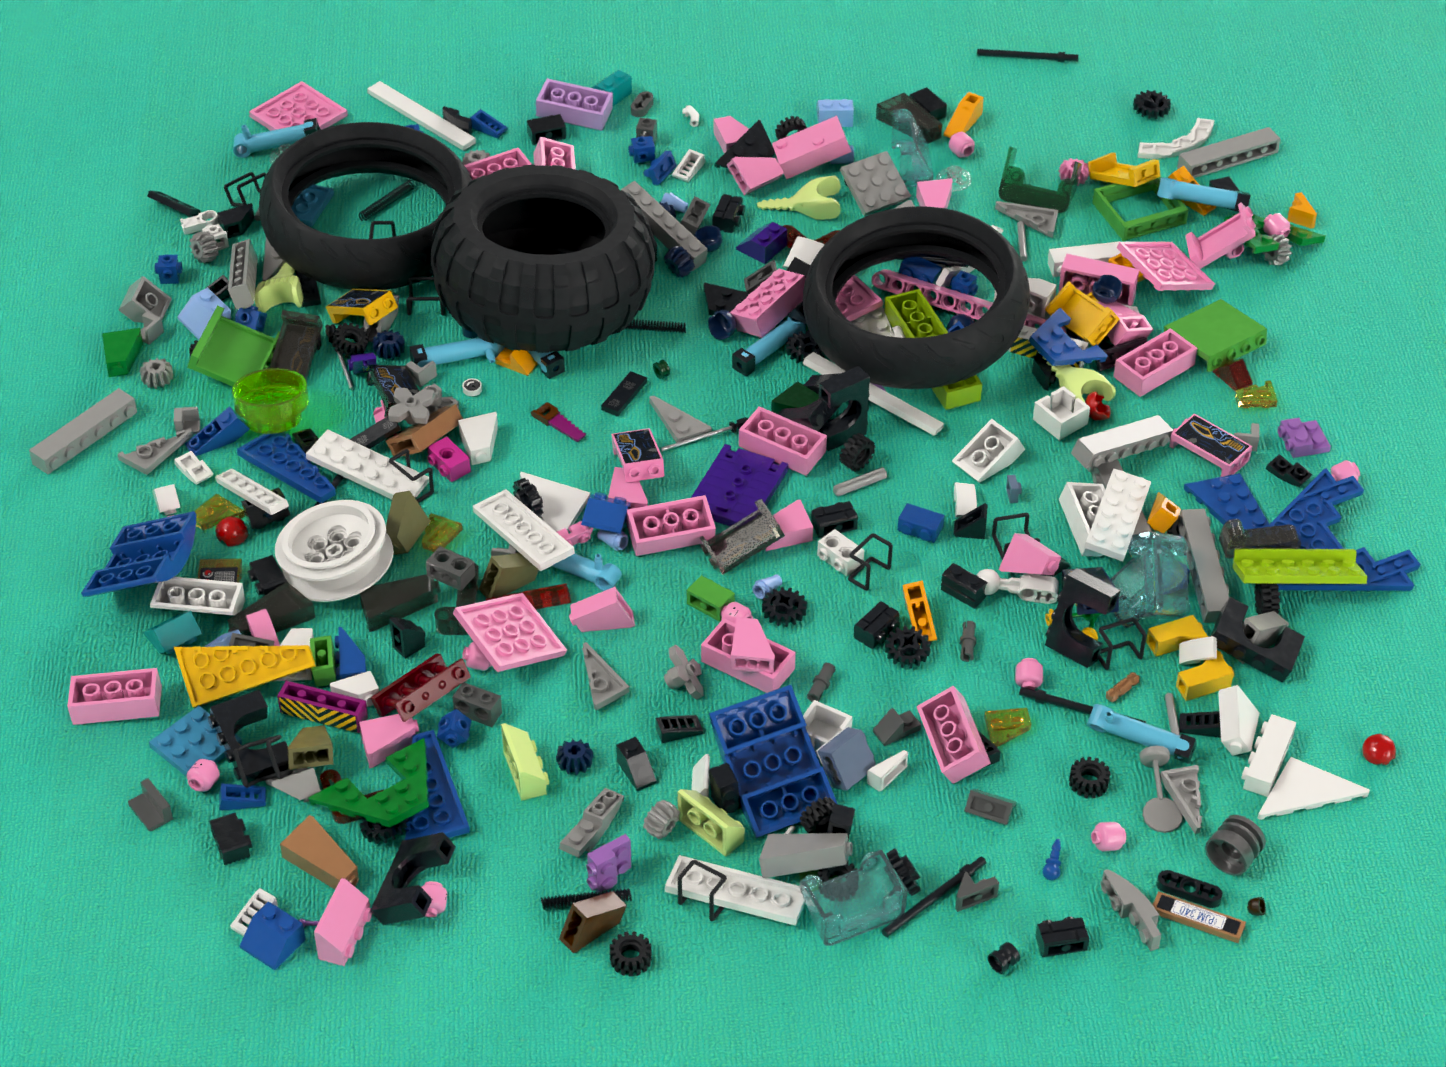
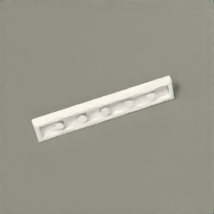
(252, 491)

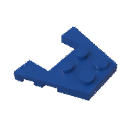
(1058, 347)

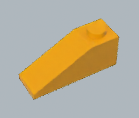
(919, 609)

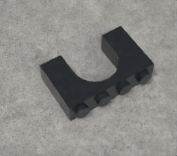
(847, 386)
(814, 414)
(1063, 633)
(1231, 639)
(229, 719)
(402, 903)

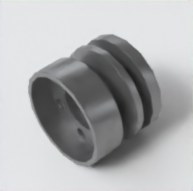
(1235, 845)

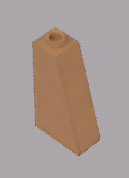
(421, 436)
(318, 854)

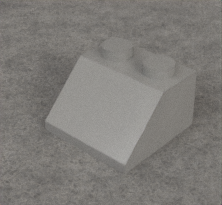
(144, 297)

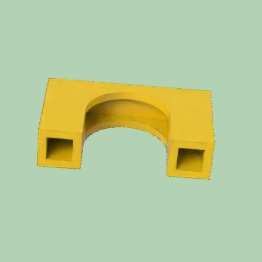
(1197, 681)

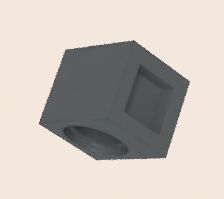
(647, 127)

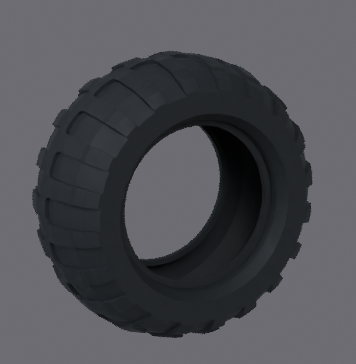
(542, 258)

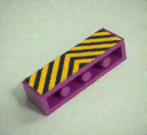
(322, 706)

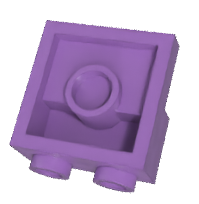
(1303, 437)
(608, 862)

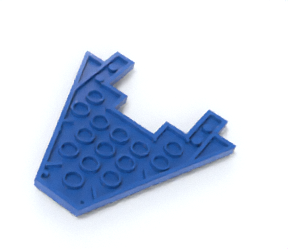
(1315, 511)

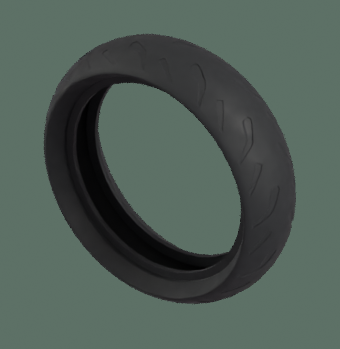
(347, 151)
(907, 234)

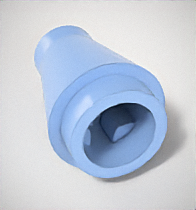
(678, 204)
(614, 540)
(766, 585)

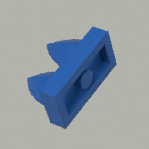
(660, 168)

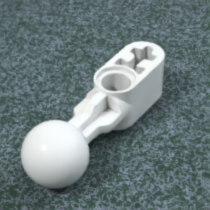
(1028, 587)

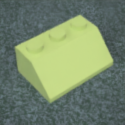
(523, 762)
(709, 821)

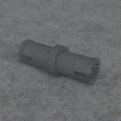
(968, 641)
(821, 682)

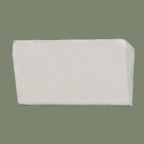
(700, 776)

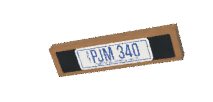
(1199, 917)

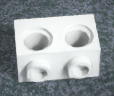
(835, 550)

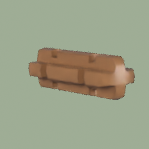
(1122, 687)

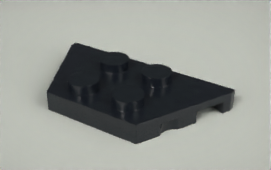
(752, 144)
(722, 298)

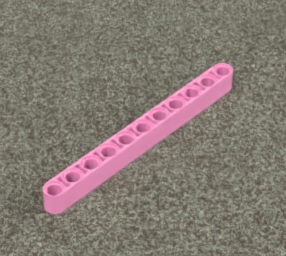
(942, 296)

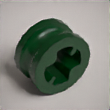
(661, 369)

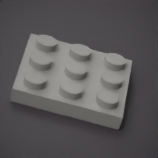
(875, 183)

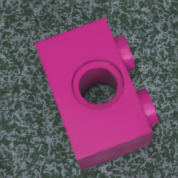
(448, 459)

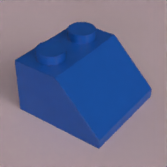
(606, 513)
(272, 936)

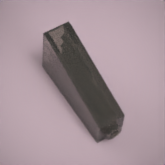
(927, 123)
(397, 599)
(285, 608)

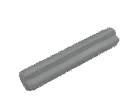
(860, 481)

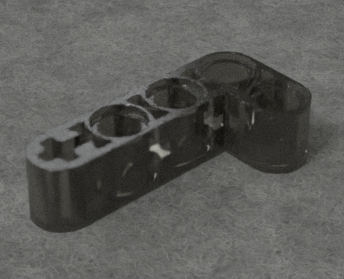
(1275, 537)
(445, 620)

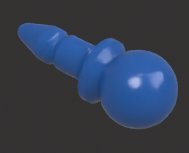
(1051, 870)

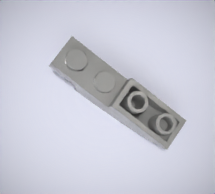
(593, 824)
(1133, 903)

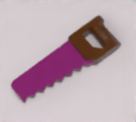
(557, 421)

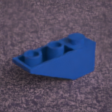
(220, 432)
(349, 657)

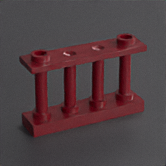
(420, 687)

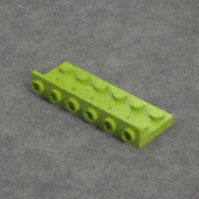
(1298, 566)

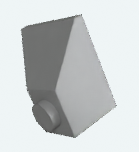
(299, 784)

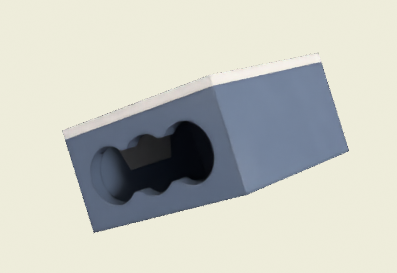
(846, 758)

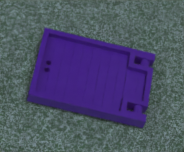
(738, 482)

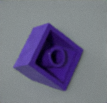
(764, 242)

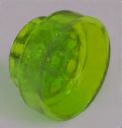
(271, 399)

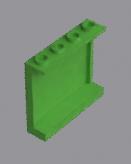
(1220, 333)
(231, 350)

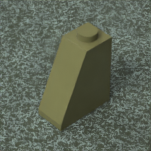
(405, 522)
(507, 574)
(310, 748)

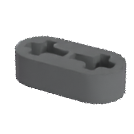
(642, 104)

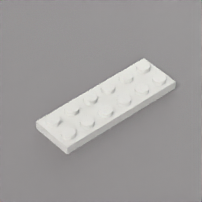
(363, 466)
(1117, 514)
(523, 530)
(739, 892)

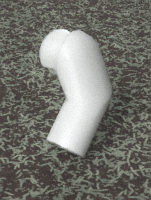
(690, 111)

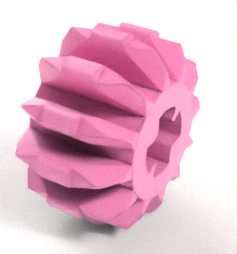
(1067, 167)

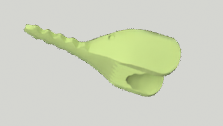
(811, 199)
(279, 289)
(1083, 381)

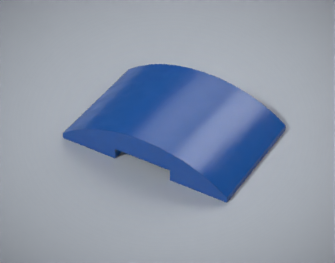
(145, 554)
(771, 759)

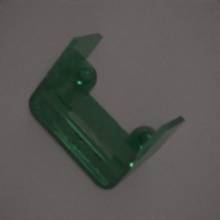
(1016, 192)

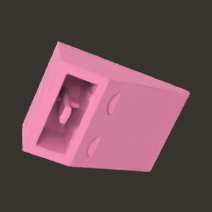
(1129, 327)

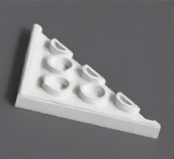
(560, 502)
(1307, 788)

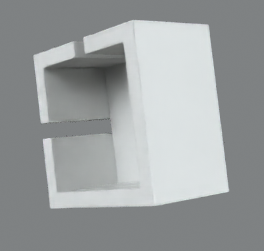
(1057, 414)
(824, 723)

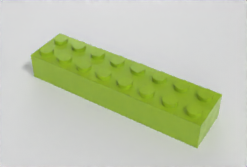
(918, 320)

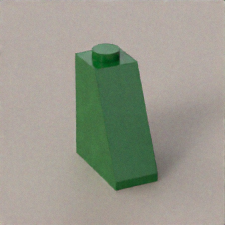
(121, 350)

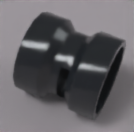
(1004, 957)

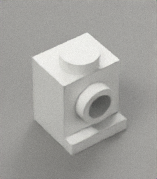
(218, 233)

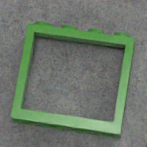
(1142, 226)

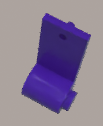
(361, 362)

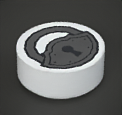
(472, 387)

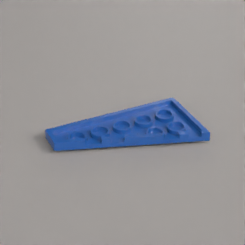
(288, 463)
(1228, 499)
(444, 809)

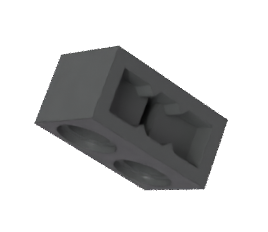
(695, 215)
(450, 568)
(478, 704)

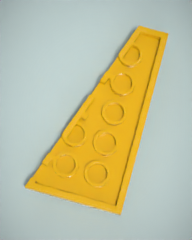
(228, 670)

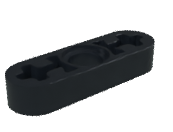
(1206, 888)

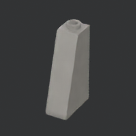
(803, 852)

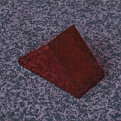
(1234, 374)

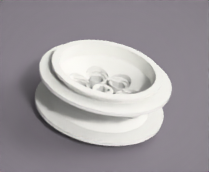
(334, 550)

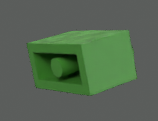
(709, 597)
(325, 661)

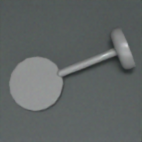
(1160, 812)

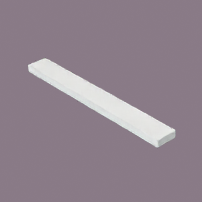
(421, 115)
(881, 397)

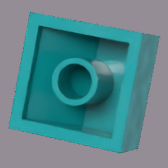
(617, 83)
(173, 632)

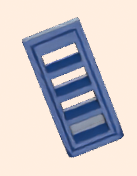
(483, 122)
(229, 801)

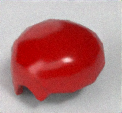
(1098, 410)
(231, 531)
(1379, 749)

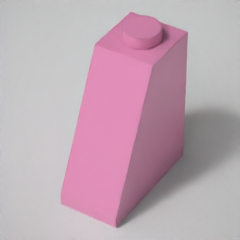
(728, 131)
(754, 172)
(934, 193)
(629, 490)
(794, 524)
(1029, 557)
(602, 612)
(751, 647)
(386, 736)

